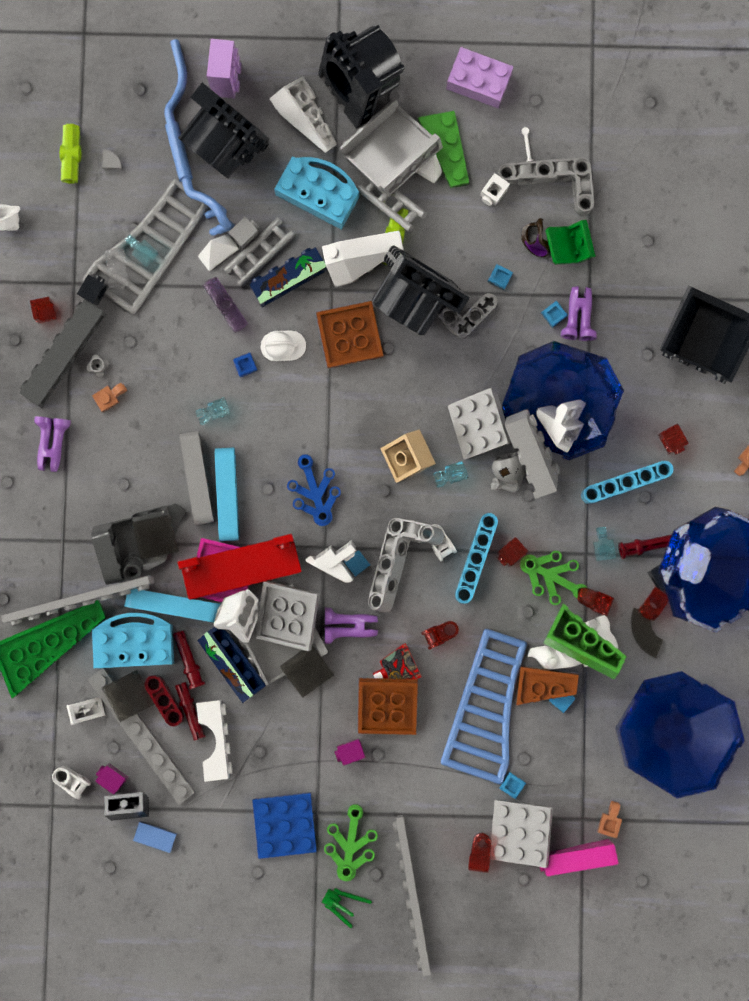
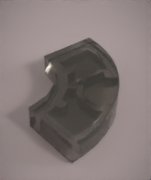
(643, 633)

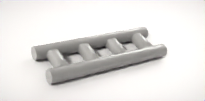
(393, 212)
(259, 264)

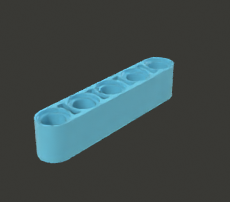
(636, 482)
(226, 494)
(482, 551)
(172, 605)

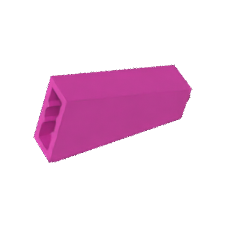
(581, 857)

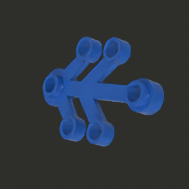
(315, 493)

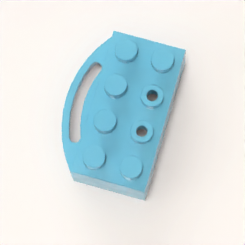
(319, 185)
(131, 640)

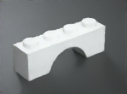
(211, 714)

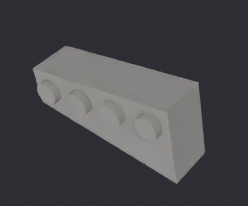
(533, 453)

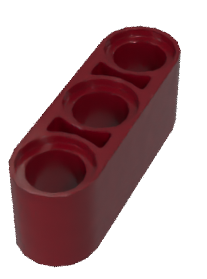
(156, 694)

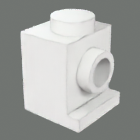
(495, 184)

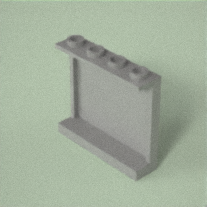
(390, 148)
(270, 655)

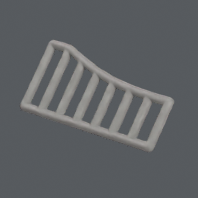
(163, 262)

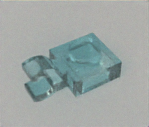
(142, 251)
(215, 409)
(452, 473)
(603, 548)

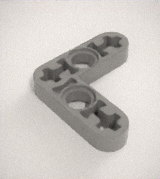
(460, 321)

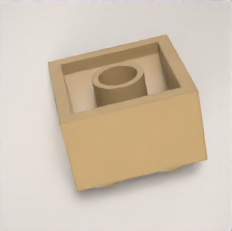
(407, 455)

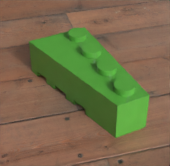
(583, 644)

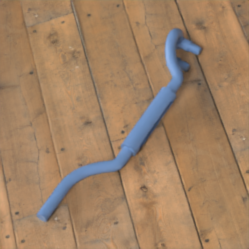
(179, 152)

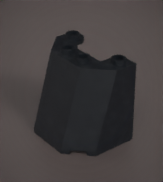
(708, 335)

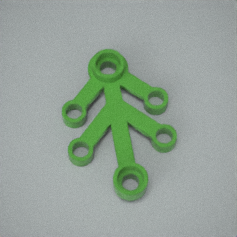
(550, 575)
(350, 846)

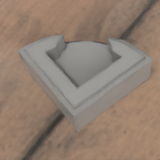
(110, 161)

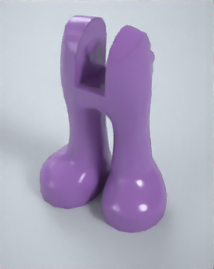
(585, 305)
(44, 451)
(357, 619)

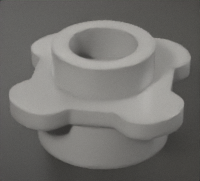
(91, 367)

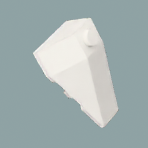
(298, 107)
(355, 257)

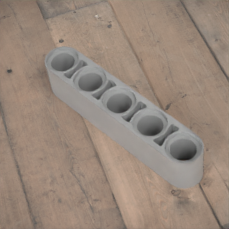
(197, 478)

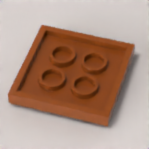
(349, 334)
(387, 706)

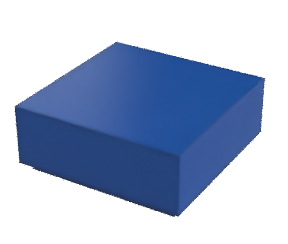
(245, 365)

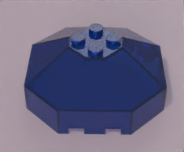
(562, 375)
(708, 569)
(679, 734)

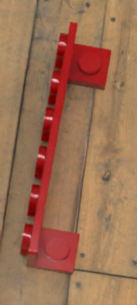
(240, 567)

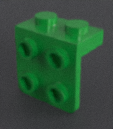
(570, 243)

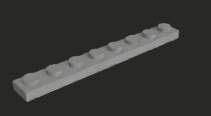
(71, 602)
(147, 745)
(412, 903)

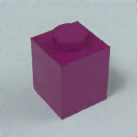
(350, 752)
(111, 778)

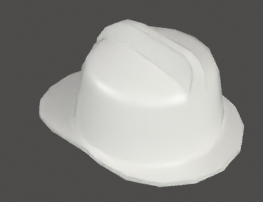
(9, 217)
(283, 345)

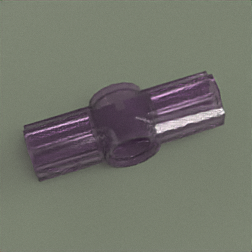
(218, 296)

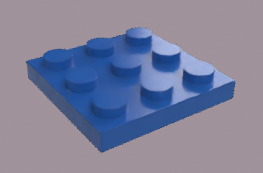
(284, 825)

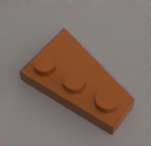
(545, 684)

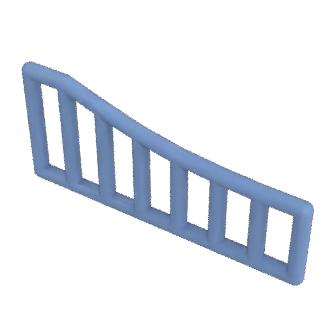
(504, 719)

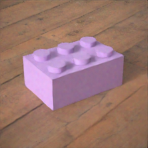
(223, 68)
(479, 77)

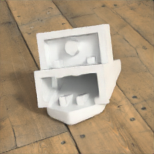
(562, 422)
(331, 561)
(238, 614)

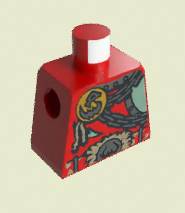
(398, 665)

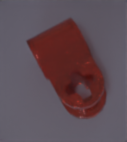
(595, 600)
(438, 634)
(480, 856)

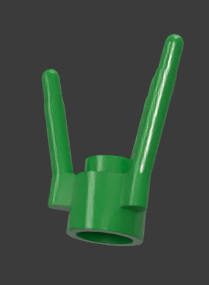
(332, 901)

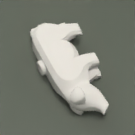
(553, 659)

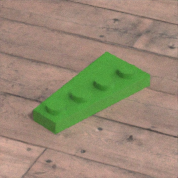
(451, 155)

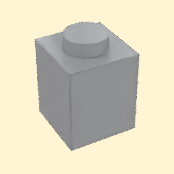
(244, 232)

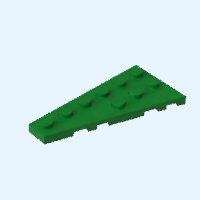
(37, 648)

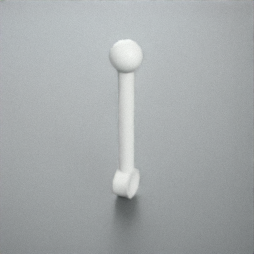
(525, 131)

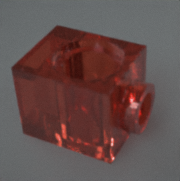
(673, 439)
(511, 552)
(659, 599)

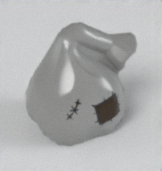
(508, 472)

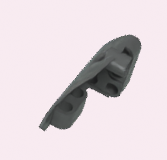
(118, 548)

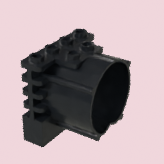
(360, 70)
(221, 133)
(416, 292)

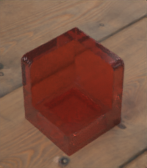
(43, 309)

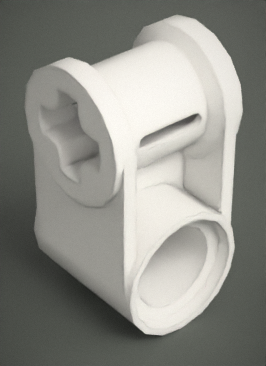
(444, 544)
(72, 781)

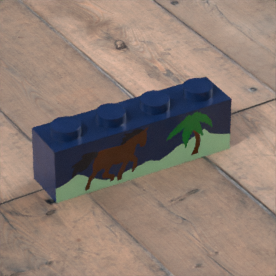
(288, 277)
(231, 663)

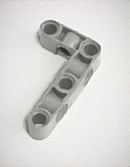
(558, 171)
(394, 554)

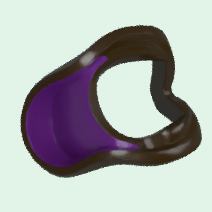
(540, 246)

